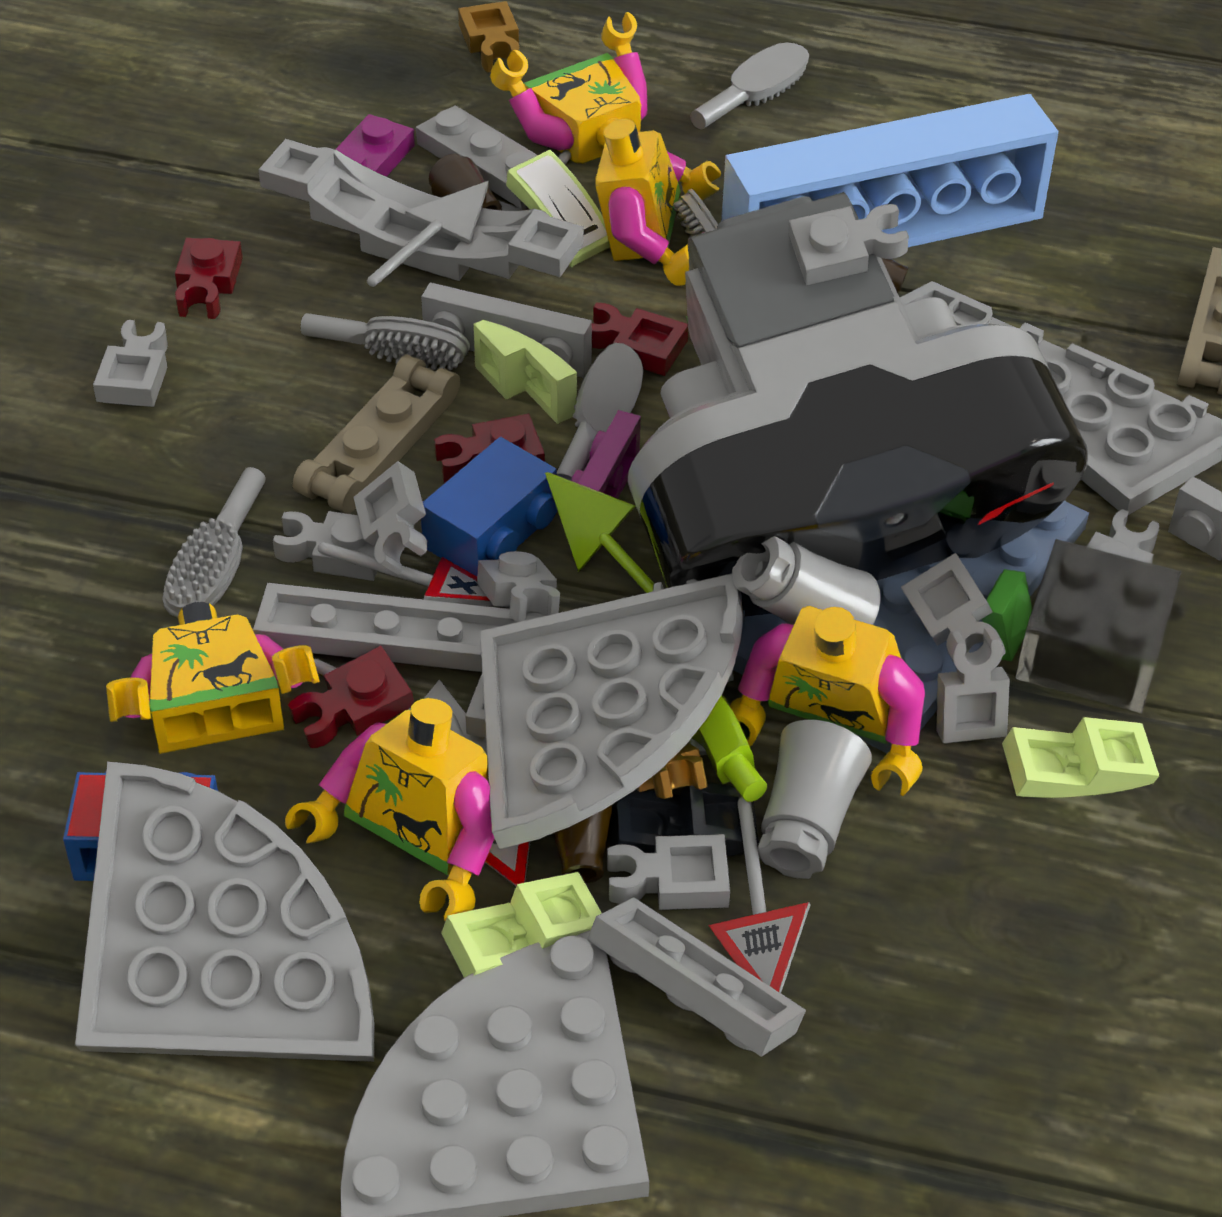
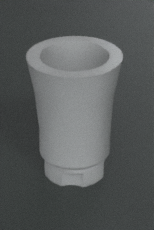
(795, 578)
(810, 795)

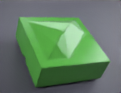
(1010, 609)

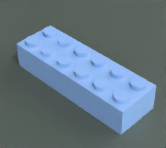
(942, 169)

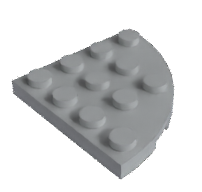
(599, 700)
(213, 933)
(502, 1098)

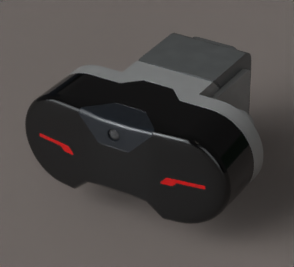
(843, 419)

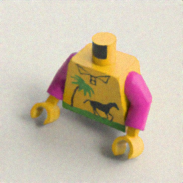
(579, 101)
(638, 193)
(841, 675)
(210, 681)
(418, 791)

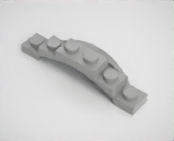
(375, 207)

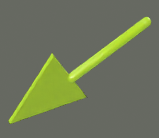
(589, 523)

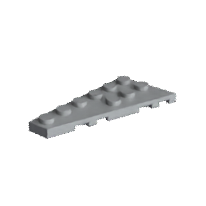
(1134, 434)

